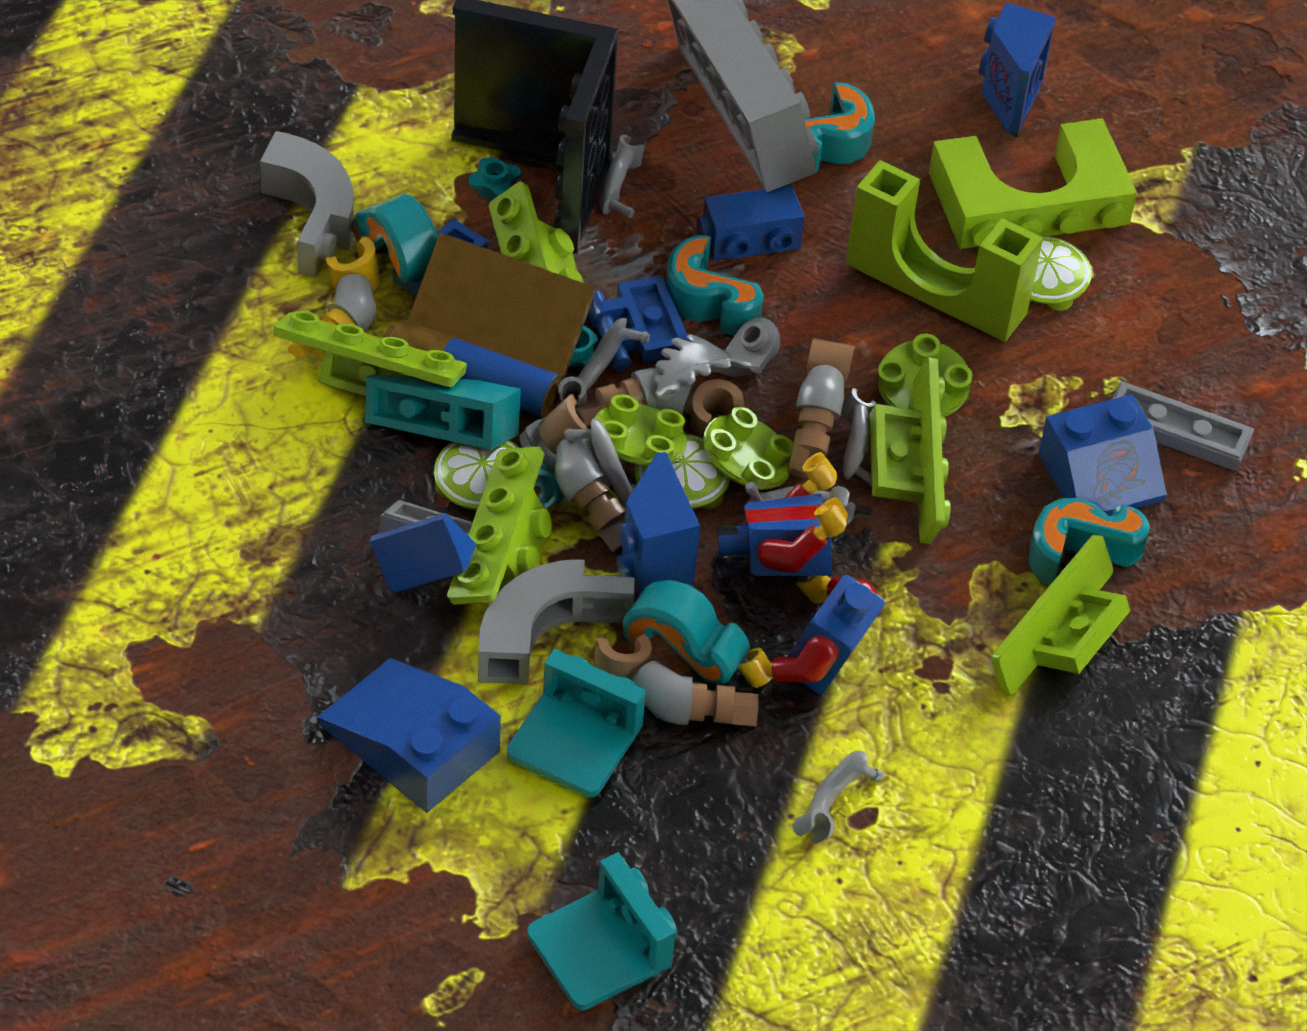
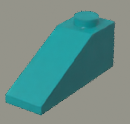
(467, 413)

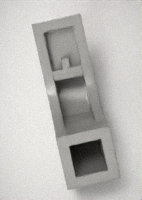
(317, 181)
(538, 602)

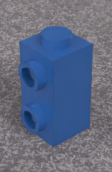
(752, 223)

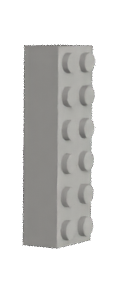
(747, 88)

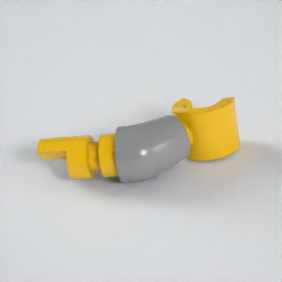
(353, 295)

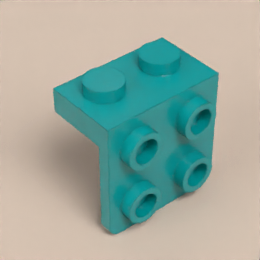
(579, 725)
(606, 937)

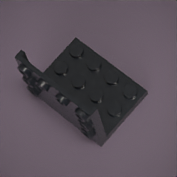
(538, 92)

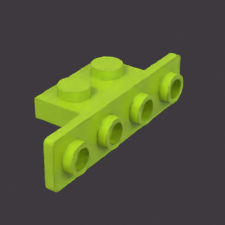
(528, 238)
(354, 355)
(908, 452)
(506, 528)
(1065, 622)

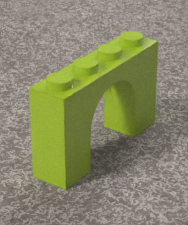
(1095, 195)
(891, 250)

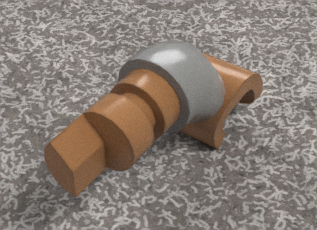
(709, 397)
(820, 400)
(579, 472)
(675, 696)

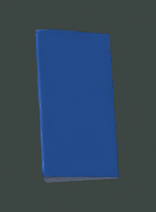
(422, 552)

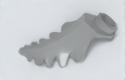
(702, 357)

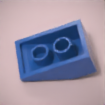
(415, 730)

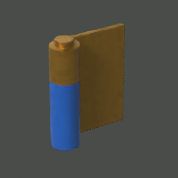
(500, 318)

